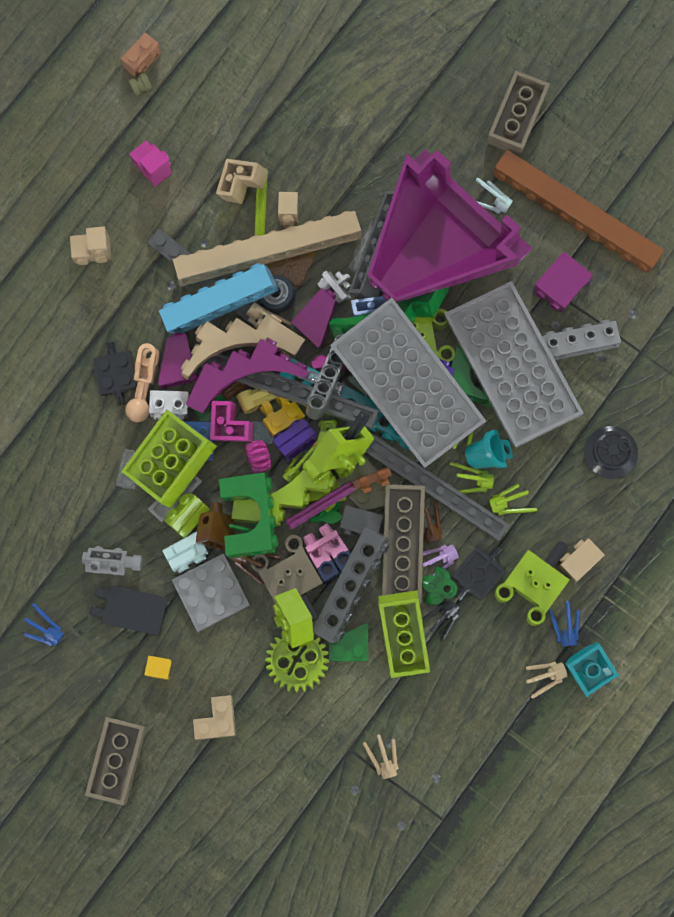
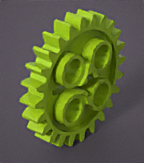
(312, 668)

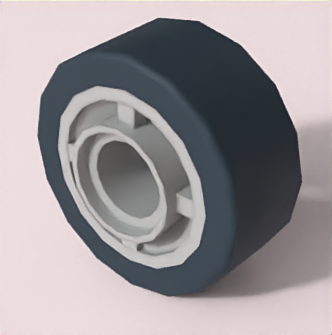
(284, 300)

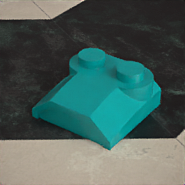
(591, 668)

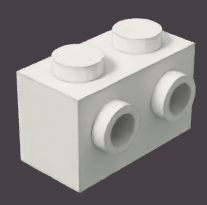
(169, 400)

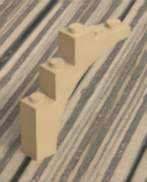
(239, 335)

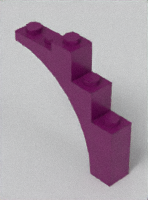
(215, 380)

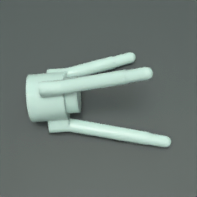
(502, 201)

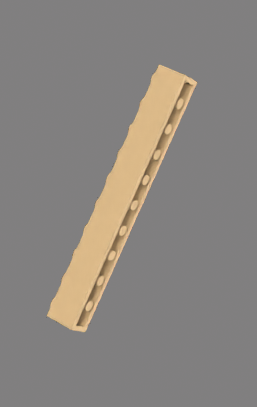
(267, 248)

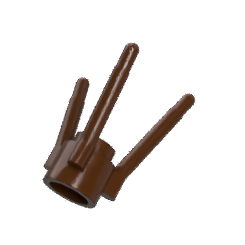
(433, 532)
(244, 560)

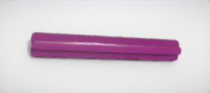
(320, 505)

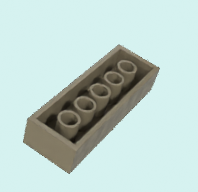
(405, 529)

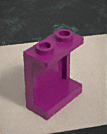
(562, 282)

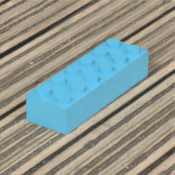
(218, 299)

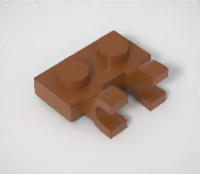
(380, 476)

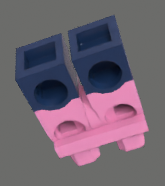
(324, 549)

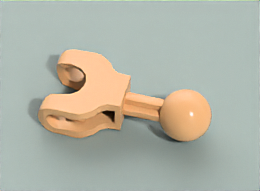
(145, 373)

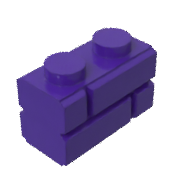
(295, 439)

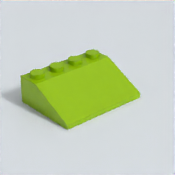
(168, 459)

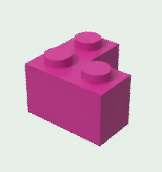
(151, 162)
(224, 425)

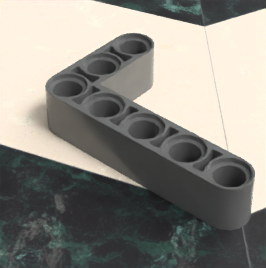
(325, 384)

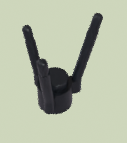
(449, 611)

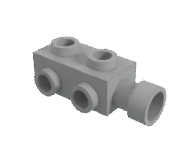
(108, 562)

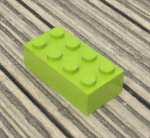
(404, 634)

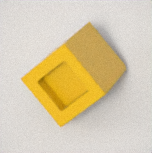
(158, 668)

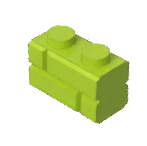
(186, 514)

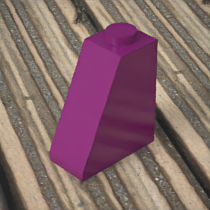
(316, 316)
(175, 354)

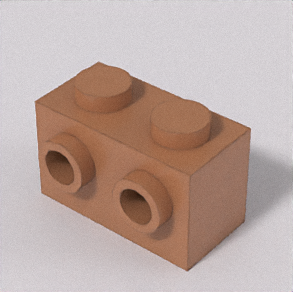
(141, 55)

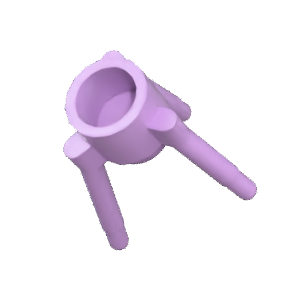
(447, 554)

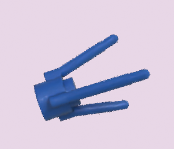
(52, 635)
(569, 636)

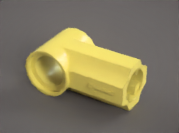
(252, 399)

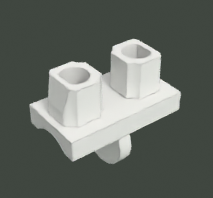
(330, 281)

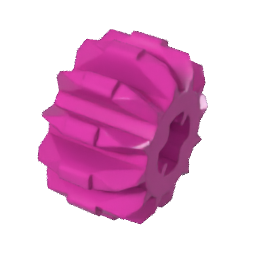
(258, 456)

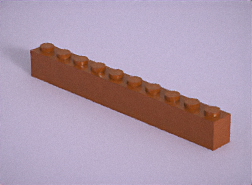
(577, 211)

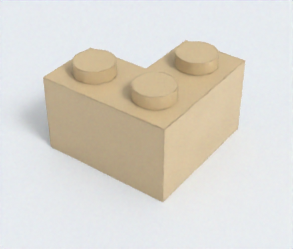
(238, 176)
(91, 247)
(222, 722)

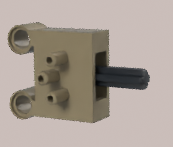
(290, 574)

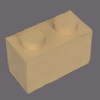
(288, 209)
(581, 560)

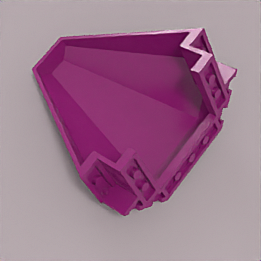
(438, 234)

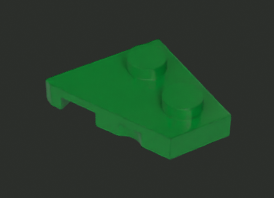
(352, 646)

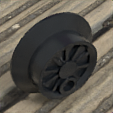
(611, 452)

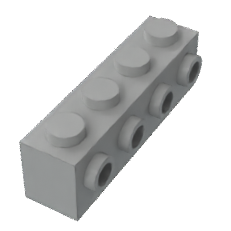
(582, 340)

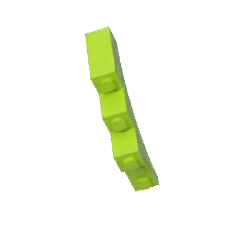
(293, 496)

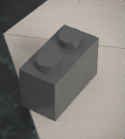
(355, 520)

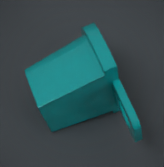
(488, 451)

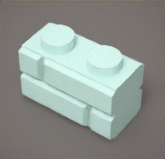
(184, 553)

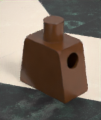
(213, 527)

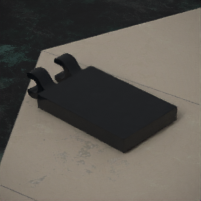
(131, 609)

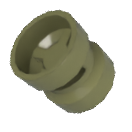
(140, 84)

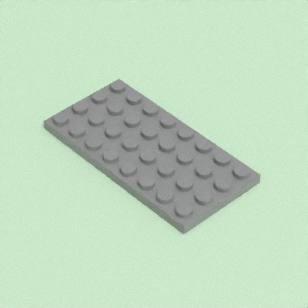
(513, 364)
(408, 382)

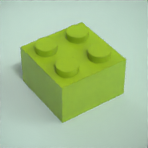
(293, 618)

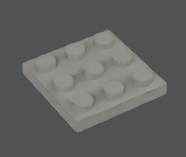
(210, 592)

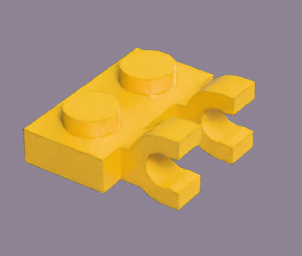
(282, 418)

